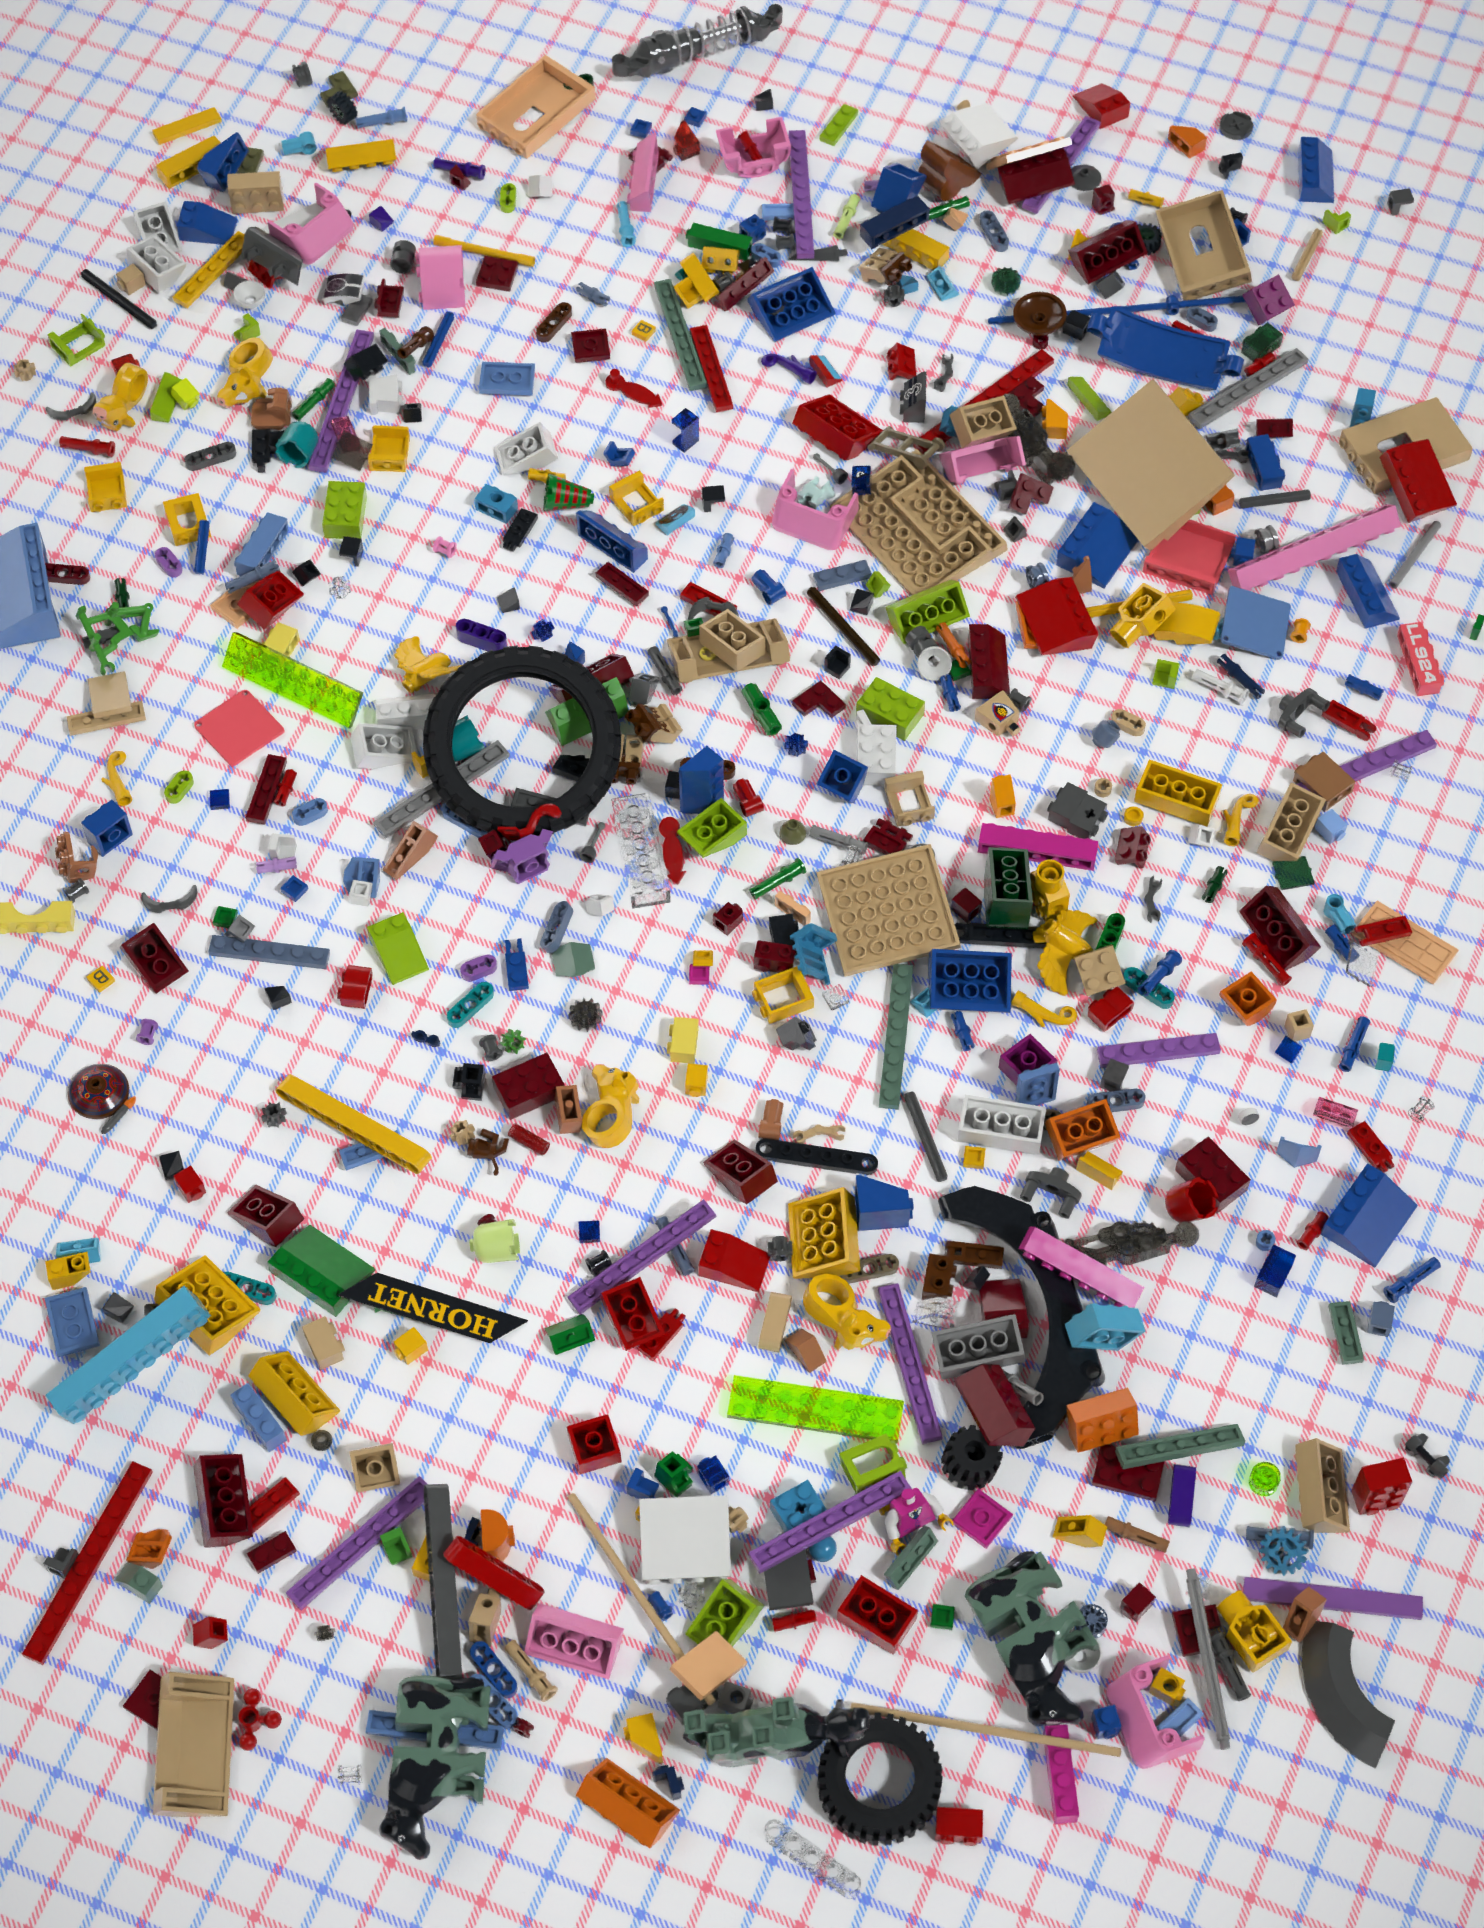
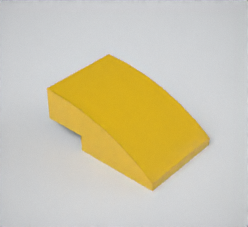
(1189, 625)

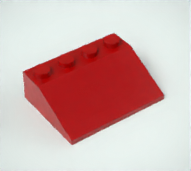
(836, 426)
(1417, 480)
(1057, 617)

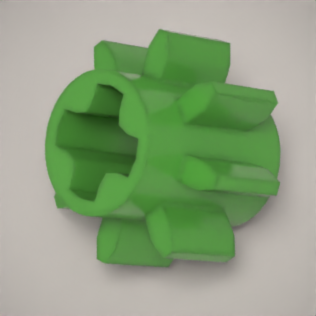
(508, 1038)

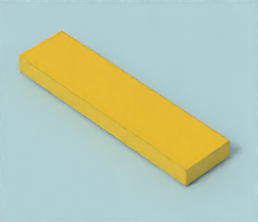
(186, 125)

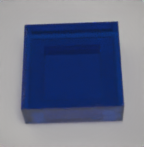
(219, 799)
(1289, 1049)
(589, 1231)

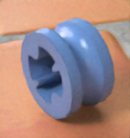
(1268, 1234)

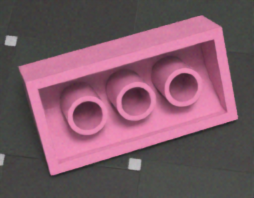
(644, 175)
(573, 1641)

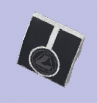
(344, 287)

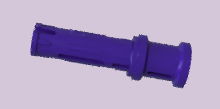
(468, 169)

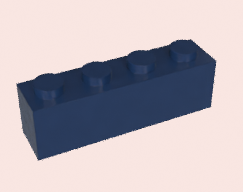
(894, 222)

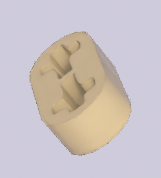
(1129, 722)

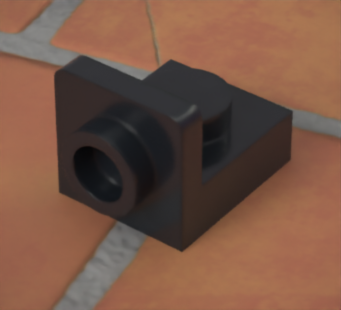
(1230, 163)

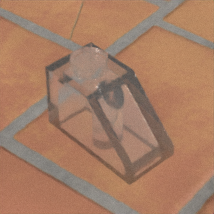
(936, 1312)

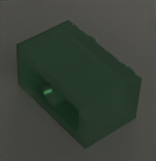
(1261, 342)

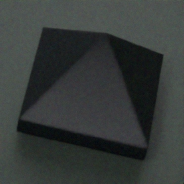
(745, 265)

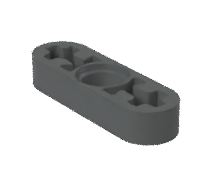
(197, 455)

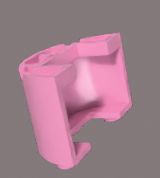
(772, 145)
(441, 277)

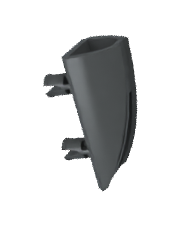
(271, 254)

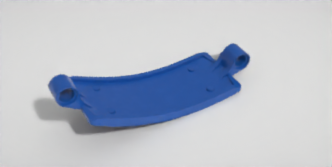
(1163, 350)

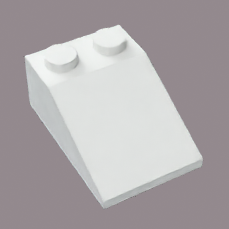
(158, 220)
(527, 450)
(382, 745)

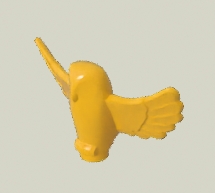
(419, 667)
(1062, 944)

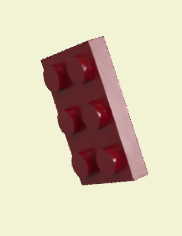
(1134, 1481)

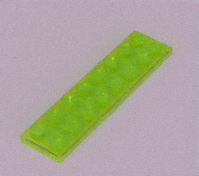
(292, 679)
(814, 1408)

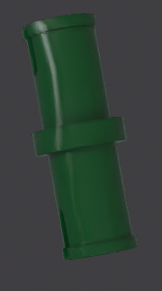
(121, 595)
(1214, 884)

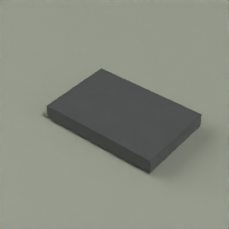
(789, 1583)

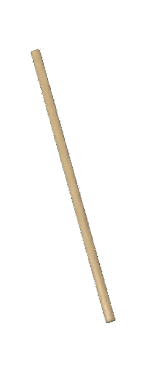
(625, 1575)
(992, 1730)

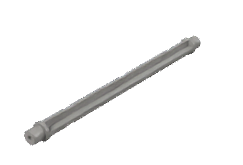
(1208, 1659)

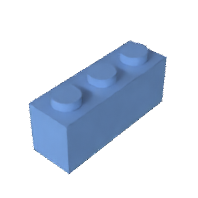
(258, 1417)

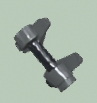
(1436, 1467)

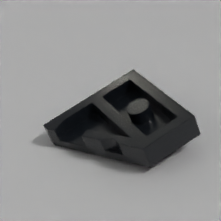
(570, 766)

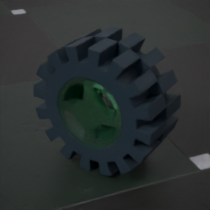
(342, 107)
(1151, 237)

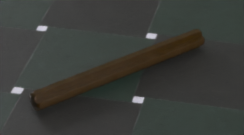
(843, 626)

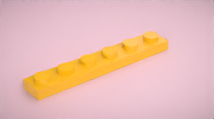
(210, 271)

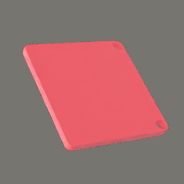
(239, 727)

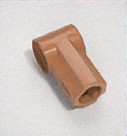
(771, 1124)

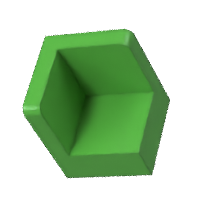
(396, 1546)

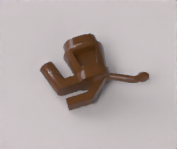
(485, 1150)

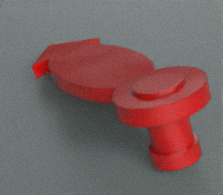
(632, 390)
(672, 849)

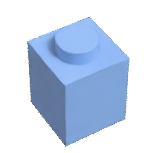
(1331, 826)

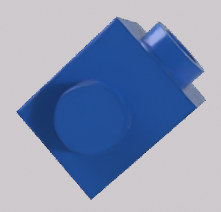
(618, 456)

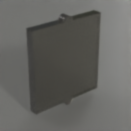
(352, 451)

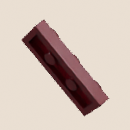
(622, 584)

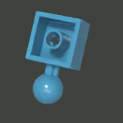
(804, 1499)

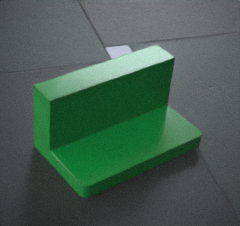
(570, 1334)

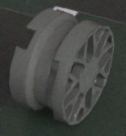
(302, 74)

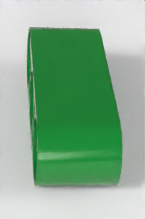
(1112, 932)

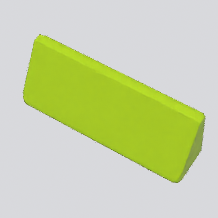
(1088, 397)
(164, 402)

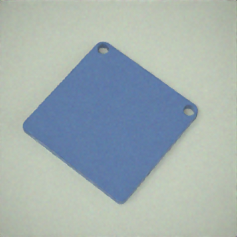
(1255, 622)

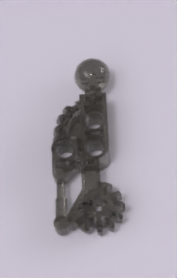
(1034, 444)
(1135, 1236)

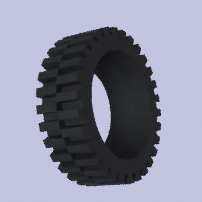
(889, 1822)

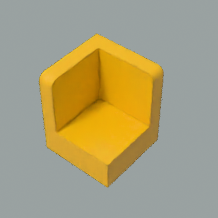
(687, 292)
(419, 764)

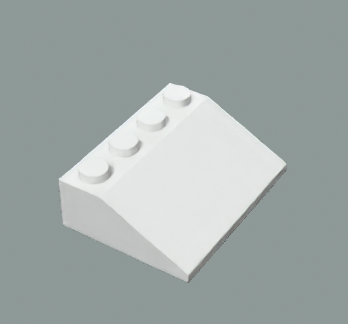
(978, 133)

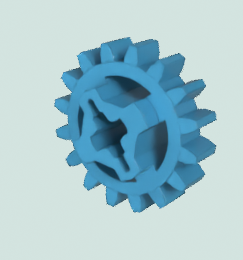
(1283, 1541)

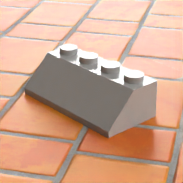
(978, 1343)

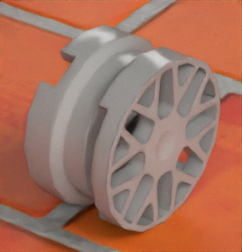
(1266, 539)

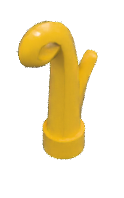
(115, 783)
(1232, 835)
(1039, 1012)

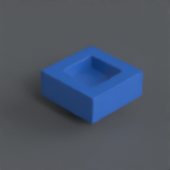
(695, 117)
(640, 128)
(294, 888)

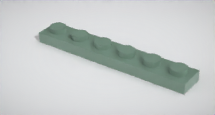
(1180, 1446)

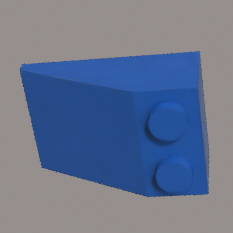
(221, 161)
(205, 224)

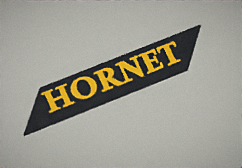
(433, 1307)

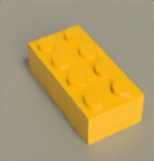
(1178, 793)

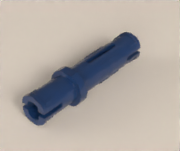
(1234, 670)

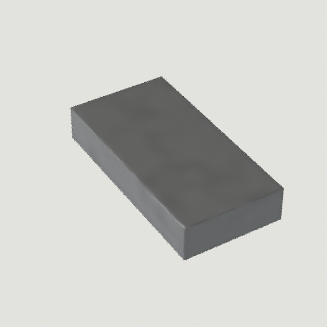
(357, 310)

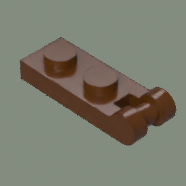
(975, 1254)

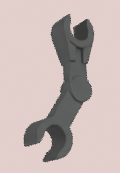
(948, 373)
(1241, 456)
(1148, 899)

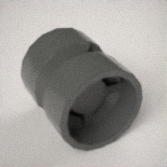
(402, 256)
(920, 639)

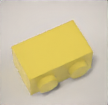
(283, 639)
(684, 1040)

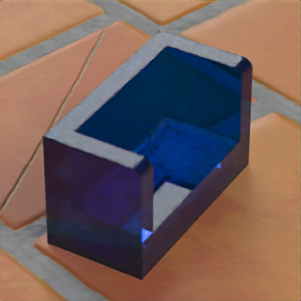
(689, 427)
(1275, 1271)

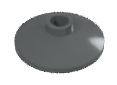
(1086, 177)

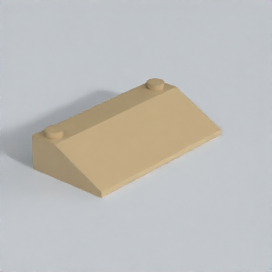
(690, 666)
(193, 1745)

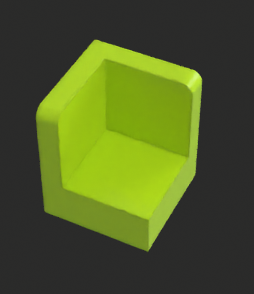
(1336, 222)
(249, 330)
(1165, 673)

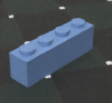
(262, 543)

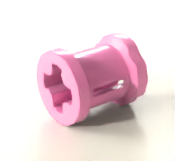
(449, 551)

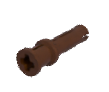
(405, 351)

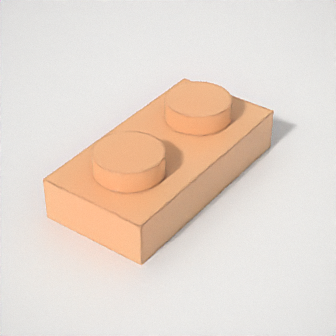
(788, 905)

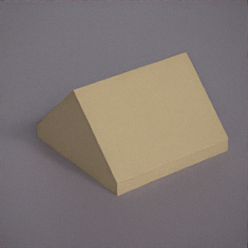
(375, 1467)

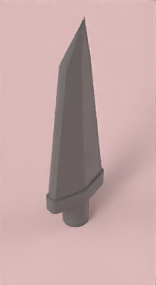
(825, 254)

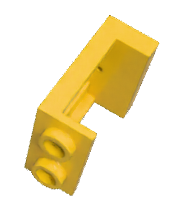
(629, 485)
(181, 506)

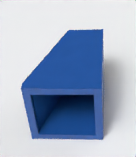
(896, 186)
(881, 1205)

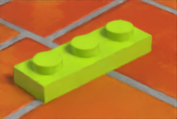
(838, 125)

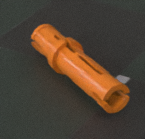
(956, 650)

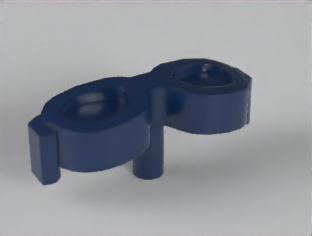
(421, 1036)

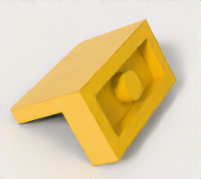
(1099, 1170)

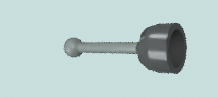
(838, 475)
(588, 853)

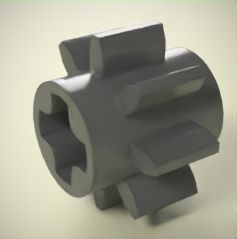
(894, 295)
(274, 1114)
(779, 1248)

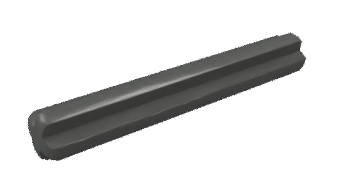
(1272, 499)

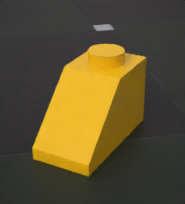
(1080, 1530)
(643, 1736)

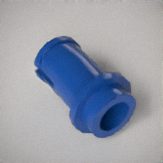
(660, 1606)

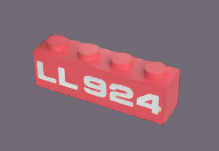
(1420, 659)

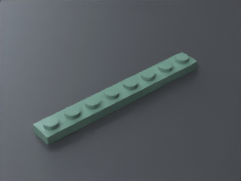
(680, 335)
(896, 1036)

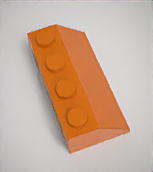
(627, 1802)

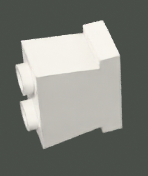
(385, 394)

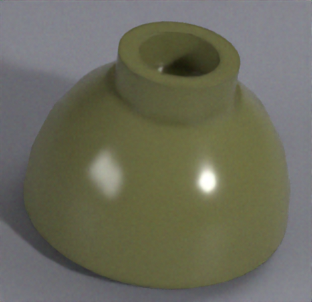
(792, 832)

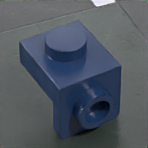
(675, 1783)

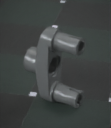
(1294, 707)
(1054, 1183)

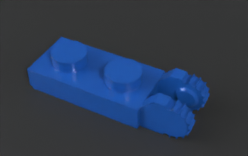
(516, 967)

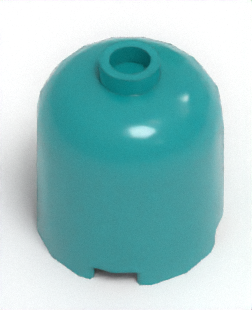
(297, 444)
(465, 739)

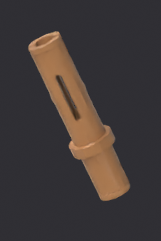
(1126, 1530)

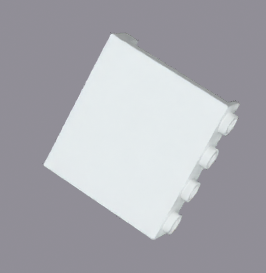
(685, 1539)

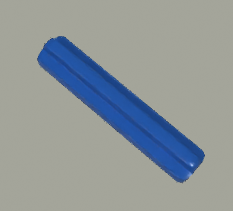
(201, 550)

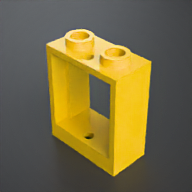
(778, 980)

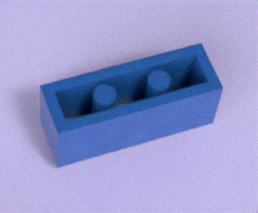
(1265, 462)

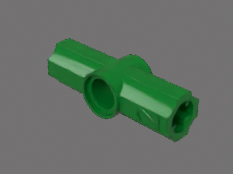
(766, 716)

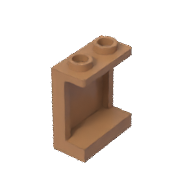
(1325, 779)

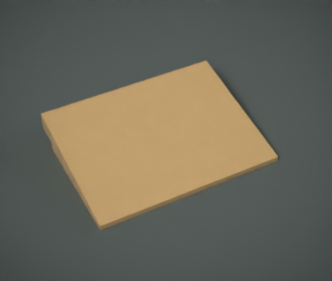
(1151, 465)
(922, 526)

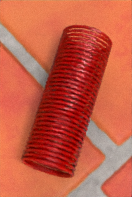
(527, 1133)

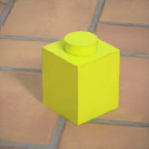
(185, 394)

